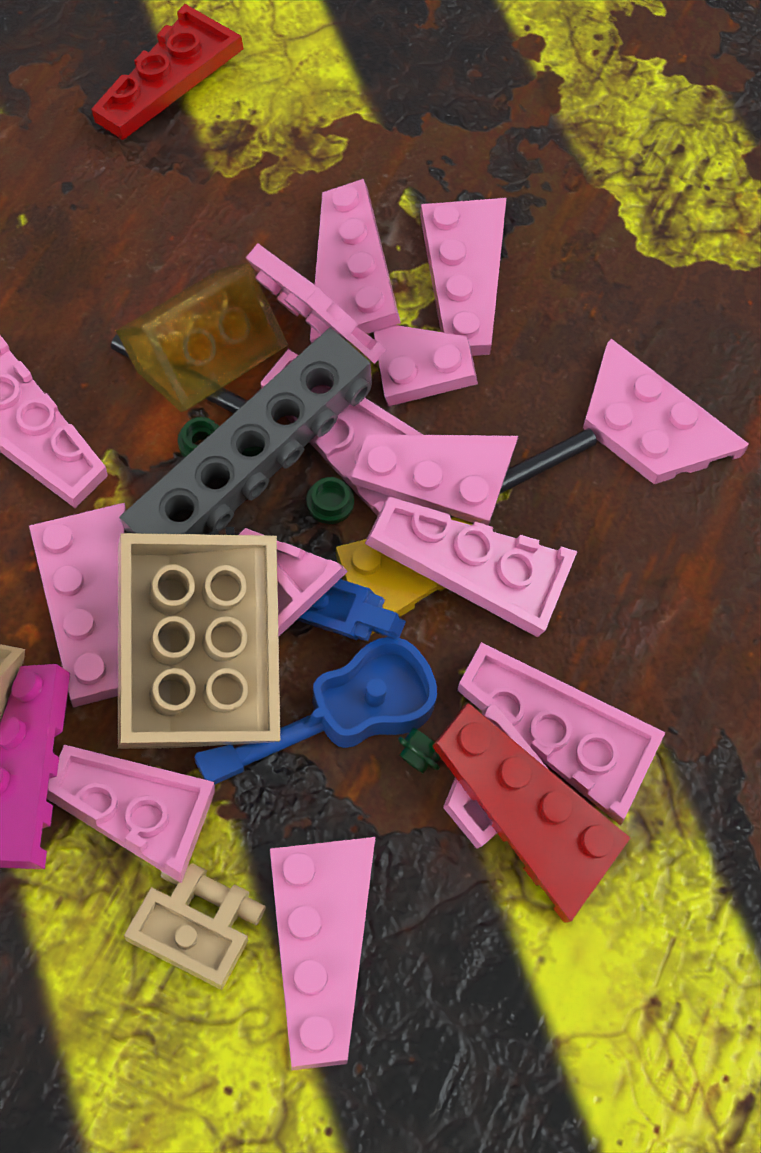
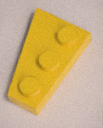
(386, 577)

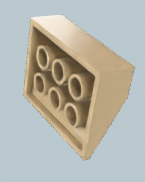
(197, 640)

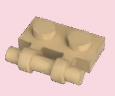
(188, 937)

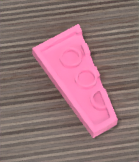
(40, 438)
(345, 439)
(573, 733)

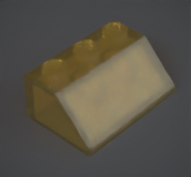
(204, 336)

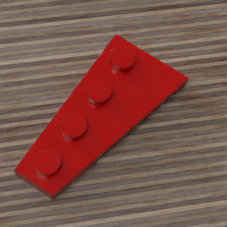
(176, 64)
(543, 820)

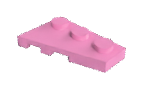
(437, 471)
(135, 805)

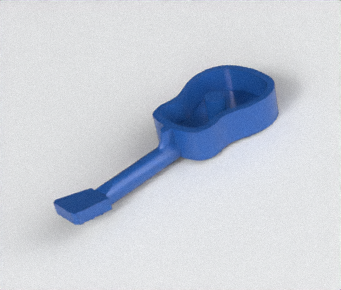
(377, 693)

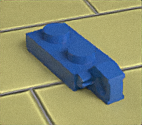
(353, 613)

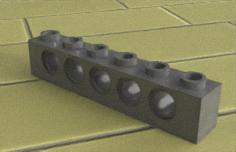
(325, 362)

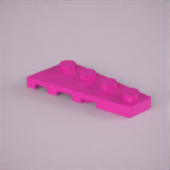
(27, 761)

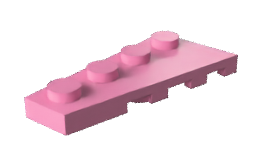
(352, 259)
(464, 265)
(488, 568)
(81, 589)
(320, 933)

